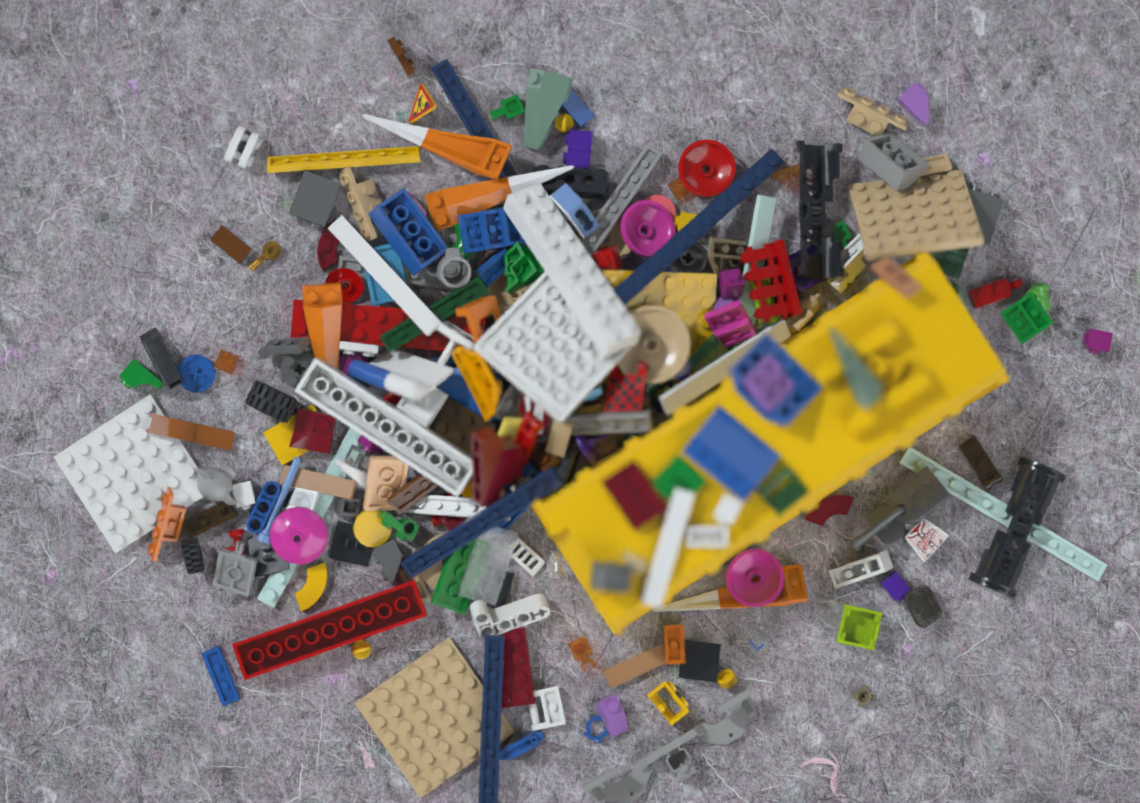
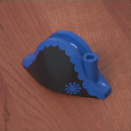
(521, 745)

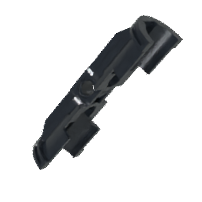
(825, 166)
(989, 571)

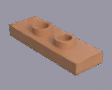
(896, 277)

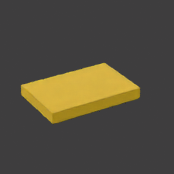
(280, 437)

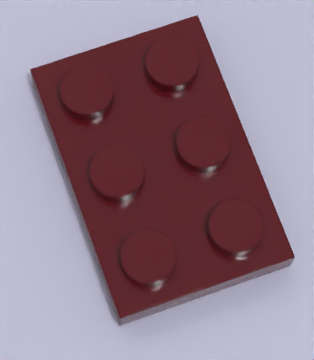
(634, 495)

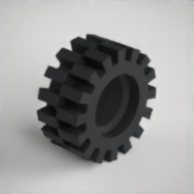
(192, 556)

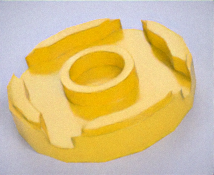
(369, 530)

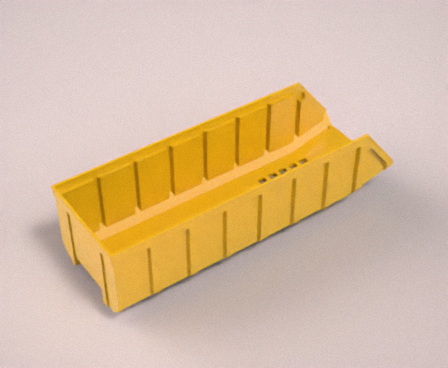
(818, 445)

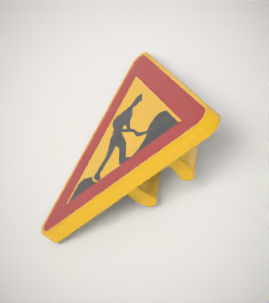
(422, 104)

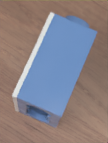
(574, 210)

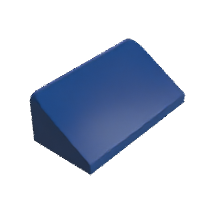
(577, 109)

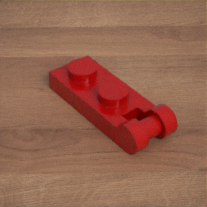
(527, 436)

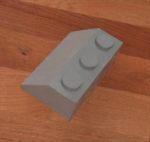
(892, 160)

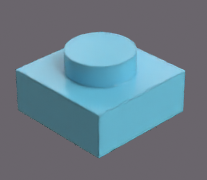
(594, 394)

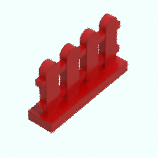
(782, 278)

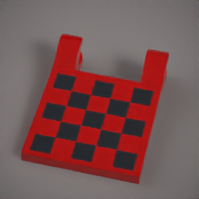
(626, 391)

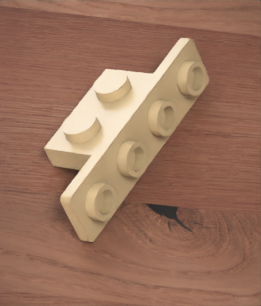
(870, 115)
(363, 200)

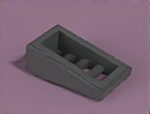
(340, 507)

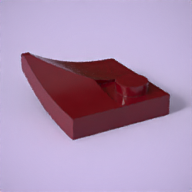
(313, 431)

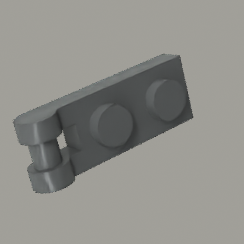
(284, 347)

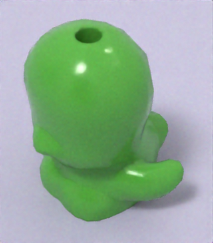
(1040, 292)

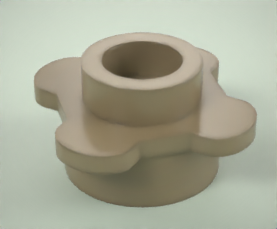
(862, 701)

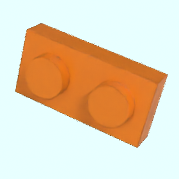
(674, 644)

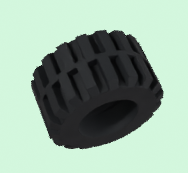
(271, 401)

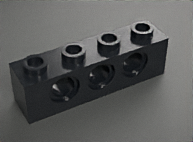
(597, 190)

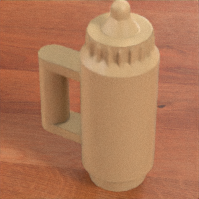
(809, 306)

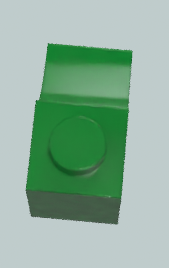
(136, 375)

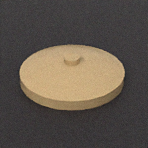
(662, 344)

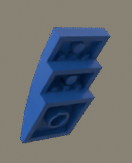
(487, 231)

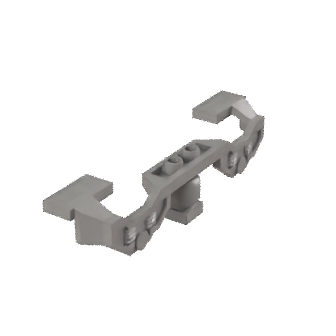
(677, 758)

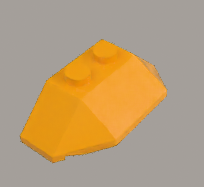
(479, 379)

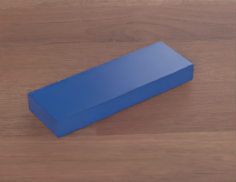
(221, 675)

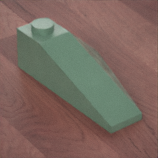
(543, 99)
(861, 382)

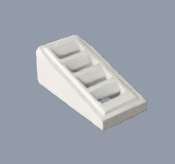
(354, 473)
(724, 532)
(529, 551)

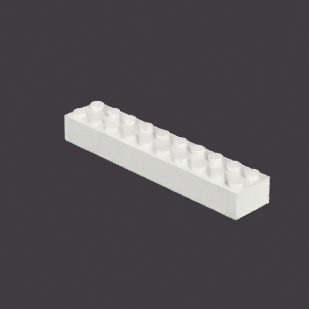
(571, 270)
(386, 426)

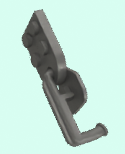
(919, 496)

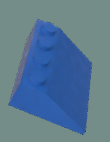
(731, 454)

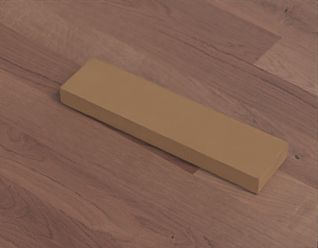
(321, 483)
(635, 666)

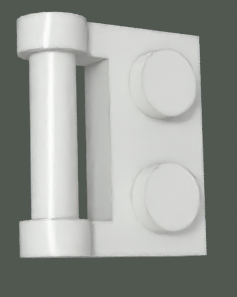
(365, 349)
(551, 706)

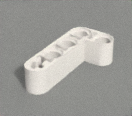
(508, 616)

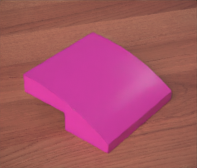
(731, 323)

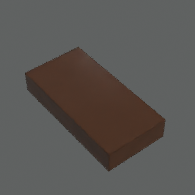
(231, 244)

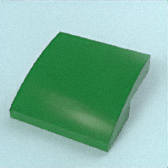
(1026, 317)

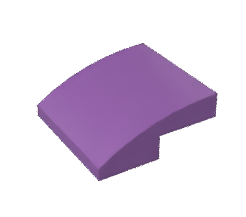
(768, 383)

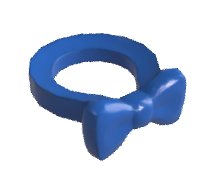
(588, 732)

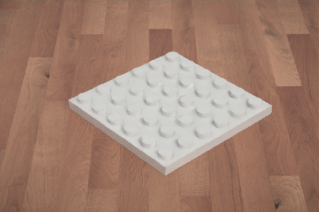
(546, 350)
(125, 472)

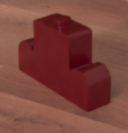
(494, 464)

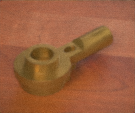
(271, 251)

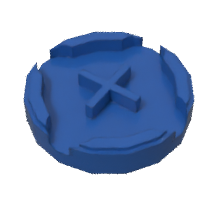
(198, 373)

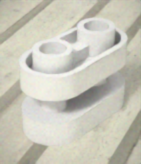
(245, 158)

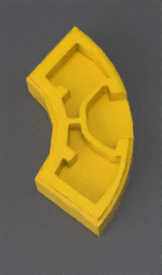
(892, 373)
(314, 586)

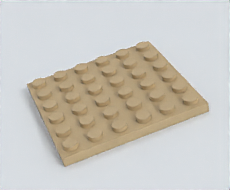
(917, 219)
(430, 717)

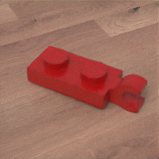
(993, 292)

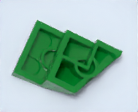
(521, 267)

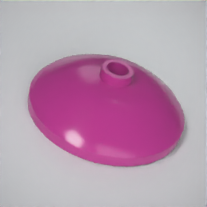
(655, 222)
(305, 524)
(740, 576)

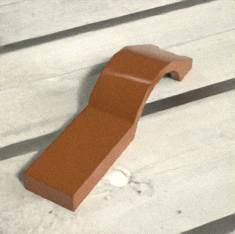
(191, 432)

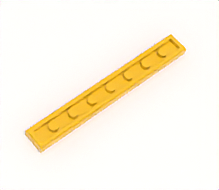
(343, 159)

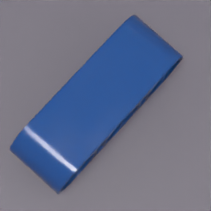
(264, 496)

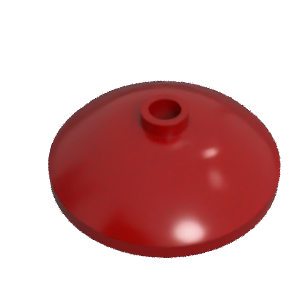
(709, 154)

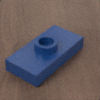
(492, 268)

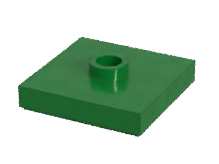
(678, 475)

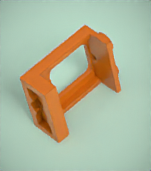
(476, 310)

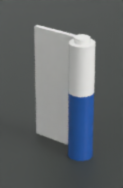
(400, 373)

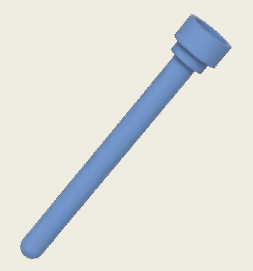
(264, 536)

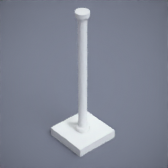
(457, 336)

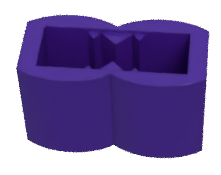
(579, 149)

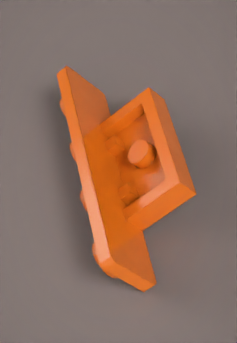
(168, 525)

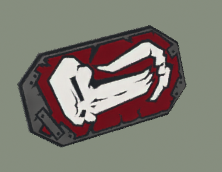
(526, 405)

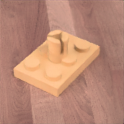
(384, 478)

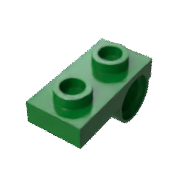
(390, 522)

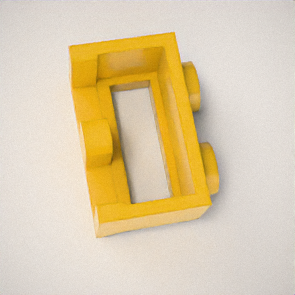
(662, 707)

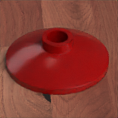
(350, 291)

